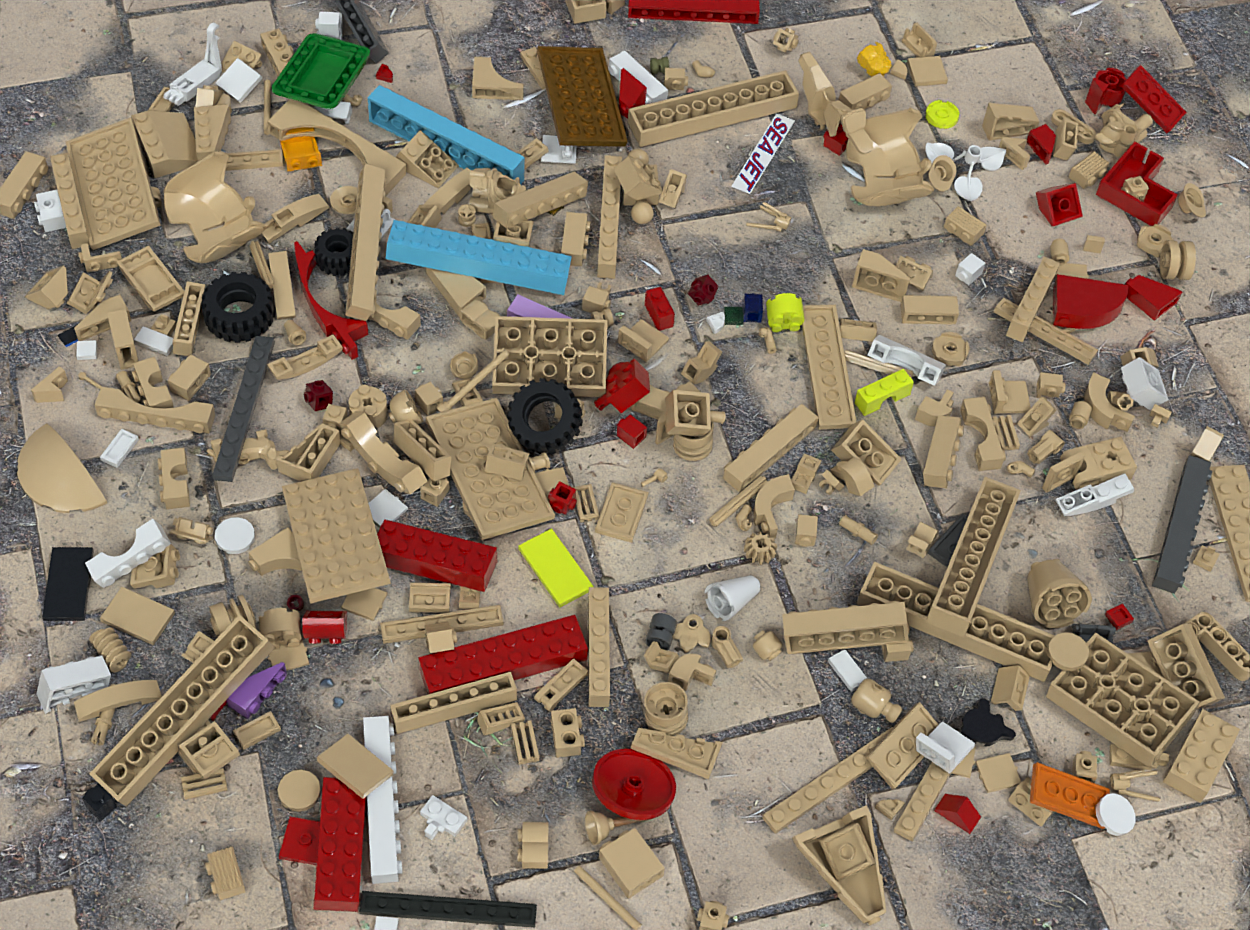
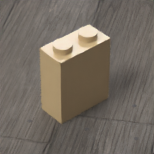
(123, 338)
(631, 862)

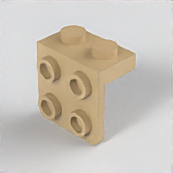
(89, 292)

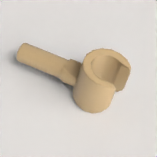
(659, 475)

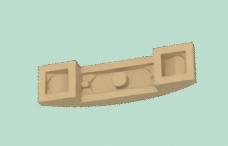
(307, 361)
(117, 696)

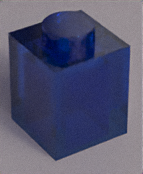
(753, 307)

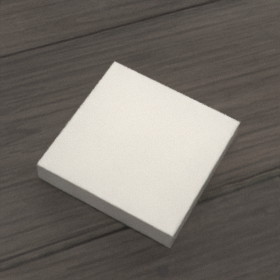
(239, 80)

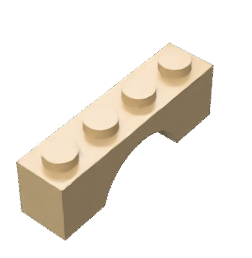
(400, 321)
(978, 415)

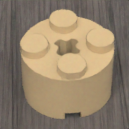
(372, 402)
(281, 627)

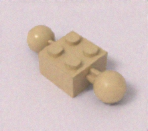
(642, 210)

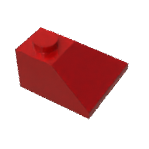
(631, 93)
(1059, 203)

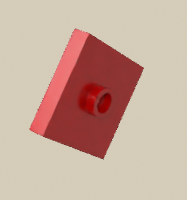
(300, 841)

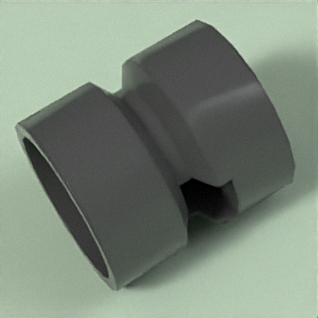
(661, 630)

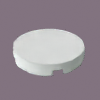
(234, 535)
(1115, 814)

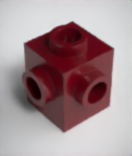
(703, 290)
(318, 395)

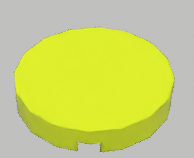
(942, 114)

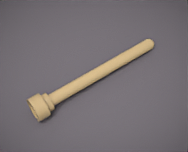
(446, 406)

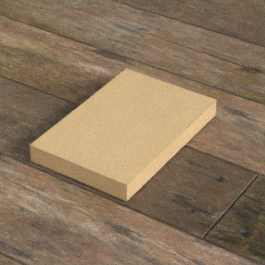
(621, 512)
(137, 615)
(355, 766)

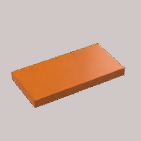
(1066, 794)

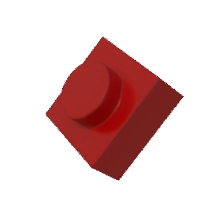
(1119, 616)

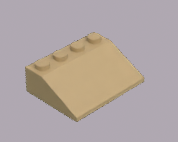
(165, 141)

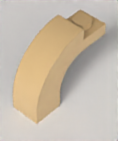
(1102, 410)
(772, 493)

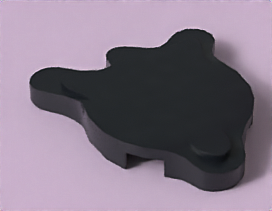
(985, 727)

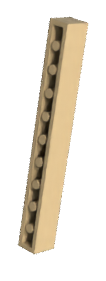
(365, 243)

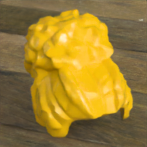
(874, 60)

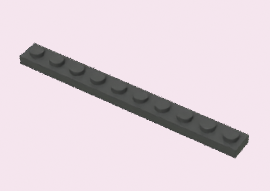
(243, 409)

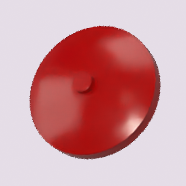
(633, 784)

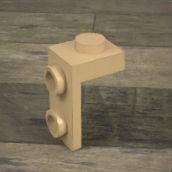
(98, 262)

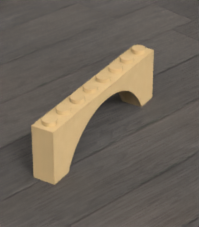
(299, 114)

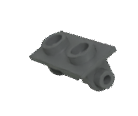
(1086, 631)

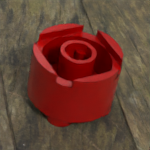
(1115, 92)

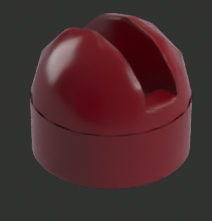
(290, 602)

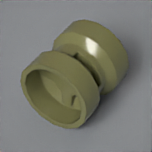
(658, 65)

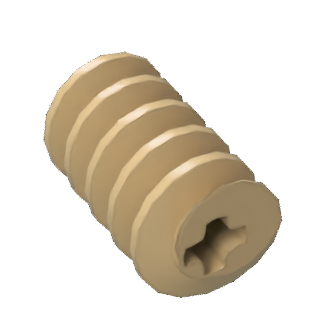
(111, 648)

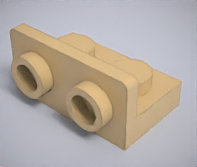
(918, 273)

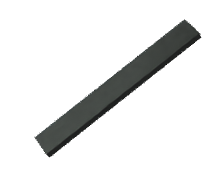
(448, 909)

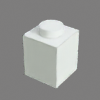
(970, 269)

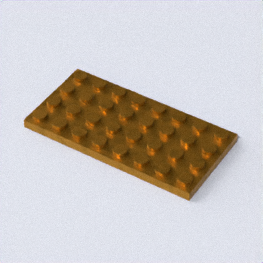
(581, 96)

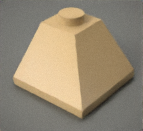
(50, 289)

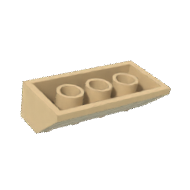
(1185, 664)

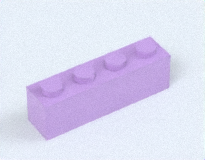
(527, 308)

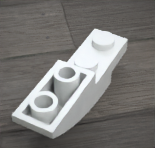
(1096, 497)

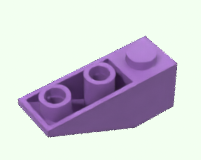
(254, 689)

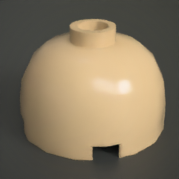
(404, 408)

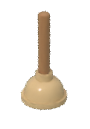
(599, 825)

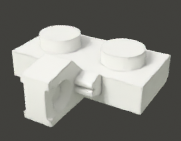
(441, 818)

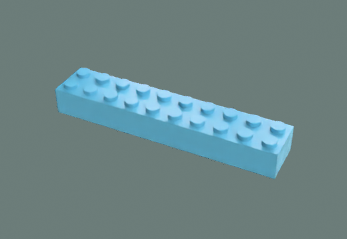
(464, 146)
(478, 257)

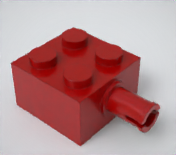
(625, 387)

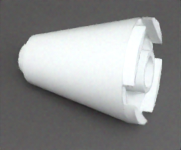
(731, 595)

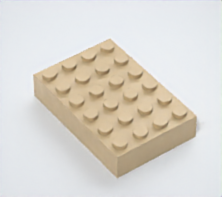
(551, 349)
(1124, 701)

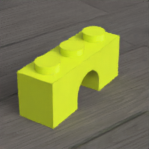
(873, 395)

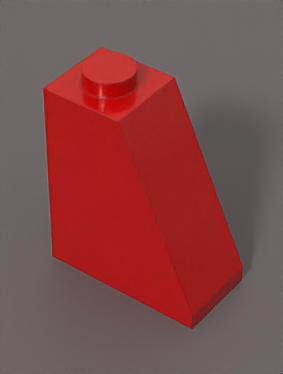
(1152, 296)

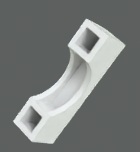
(895, 353)
(148, 542)

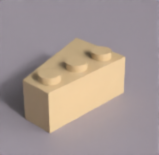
(1008, 120)
(311, 455)

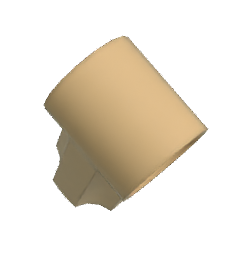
(1120, 400)
(1047, 445)
(726, 648)

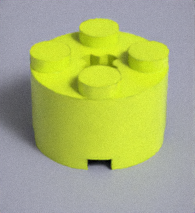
(785, 312)

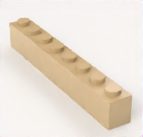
(609, 219)

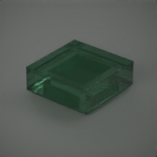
(733, 315)

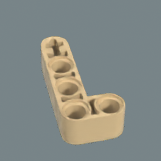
(1239, 662)

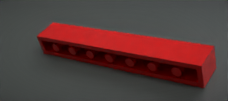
(696, 10)

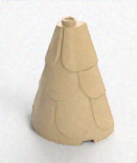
(861, 891)

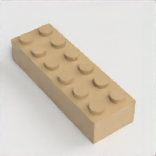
(845, 627)

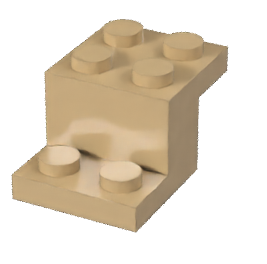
(208, 750)

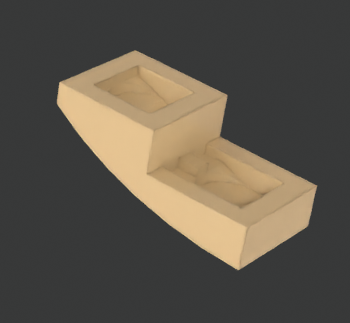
(805, 473)
(469, 598)

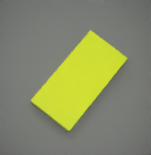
(555, 567)

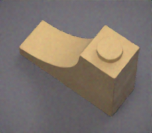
(490, 85)
(275, 554)

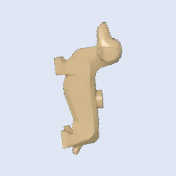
(253, 449)

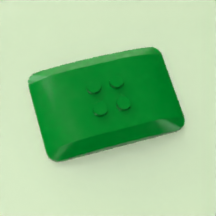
(321, 71)

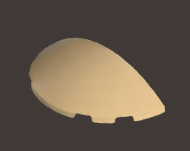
(55, 475)

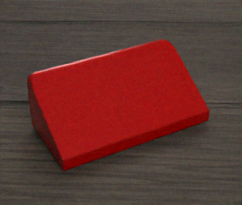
(1096, 95)

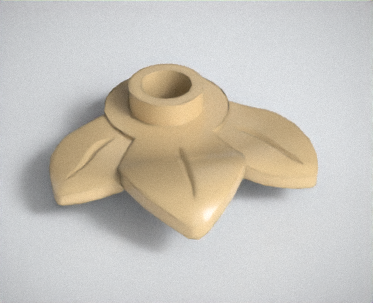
(690, 636)

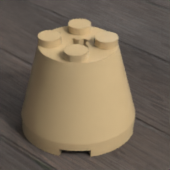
(1056, 594)

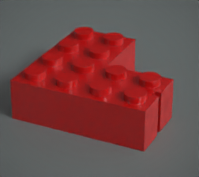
(1158, 198)

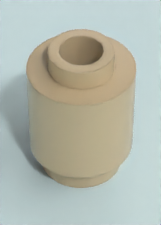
(1059, 251)
(1080, 414)

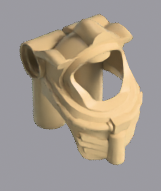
(1120, 131)
(490, 187)

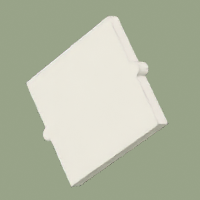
(386, 507)

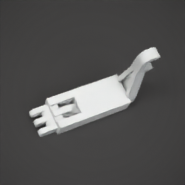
(201, 74)

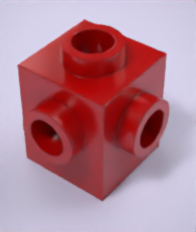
(562, 498)

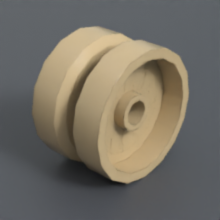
(1177, 260)

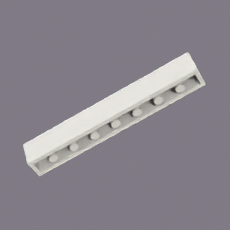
(382, 805)

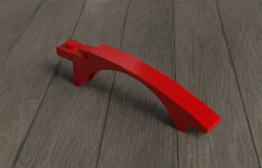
(344, 329)

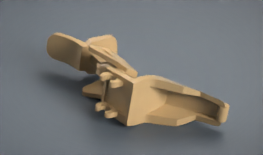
(828, 111)

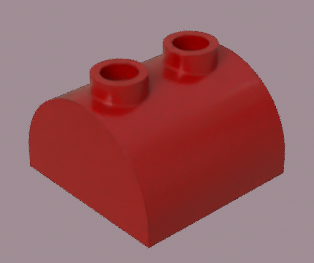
(324, 625)

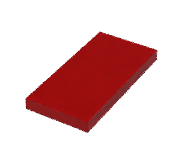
(1153, 99)

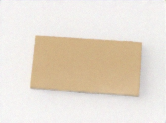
(896, 752)

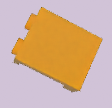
(300, 151)

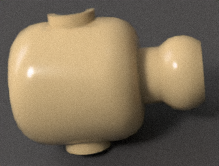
(874, 700)

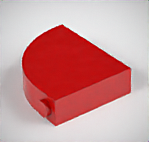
(1086, 302)

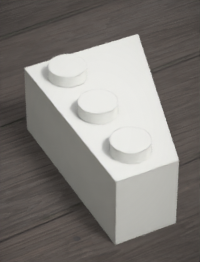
(71, 680)

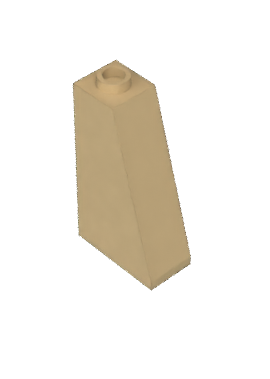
(457, 288)

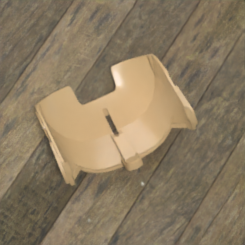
(890, 157)
(205, 202)

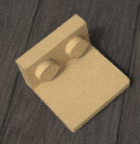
(642, 339)
(1008, 395)

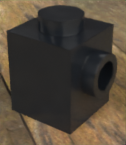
(99, 802)

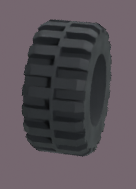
(232, 289)
(532, 396)

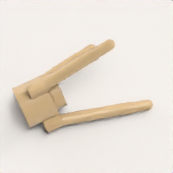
(782, 219)
(1121, 781)

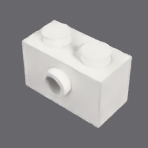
(50, 211)

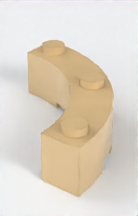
(381, 456)

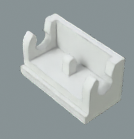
(341, 111)

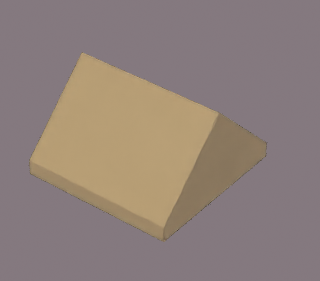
(426, 215)

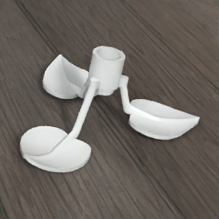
(989, 157)

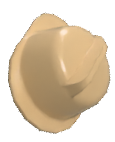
(942, 173)
(1192, 200)

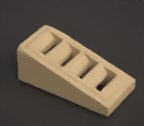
(471, 397)
(490, 725)

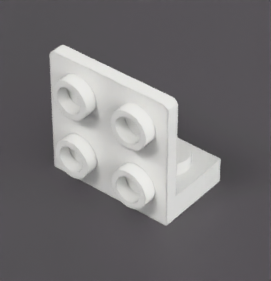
(944, 746)

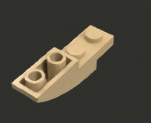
(294, 214)

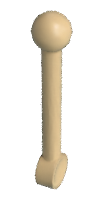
(82, 376)

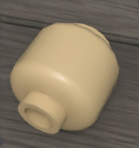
(767, 645)

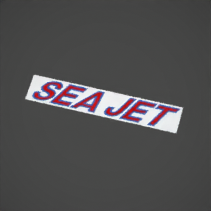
(763, 153)

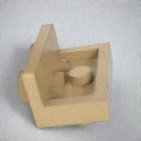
(1021, 799)

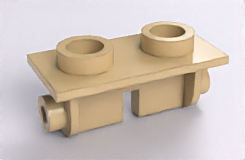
(199, 533)

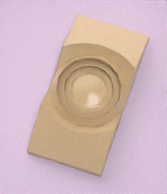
(150, 278)

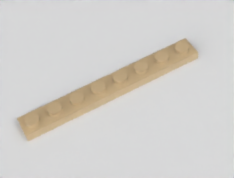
(821, 788)

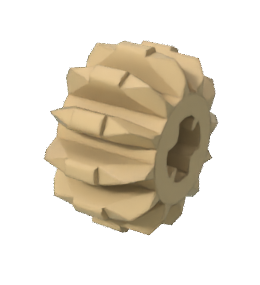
(760, 548)

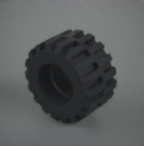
(330, 242)

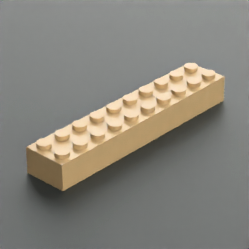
(712, 108)
(973, 557)
(987, 635)
(182, 711)

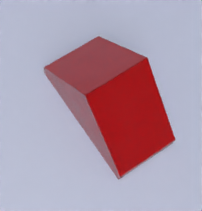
(958, 811)

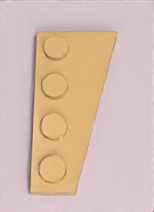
(688, 754)

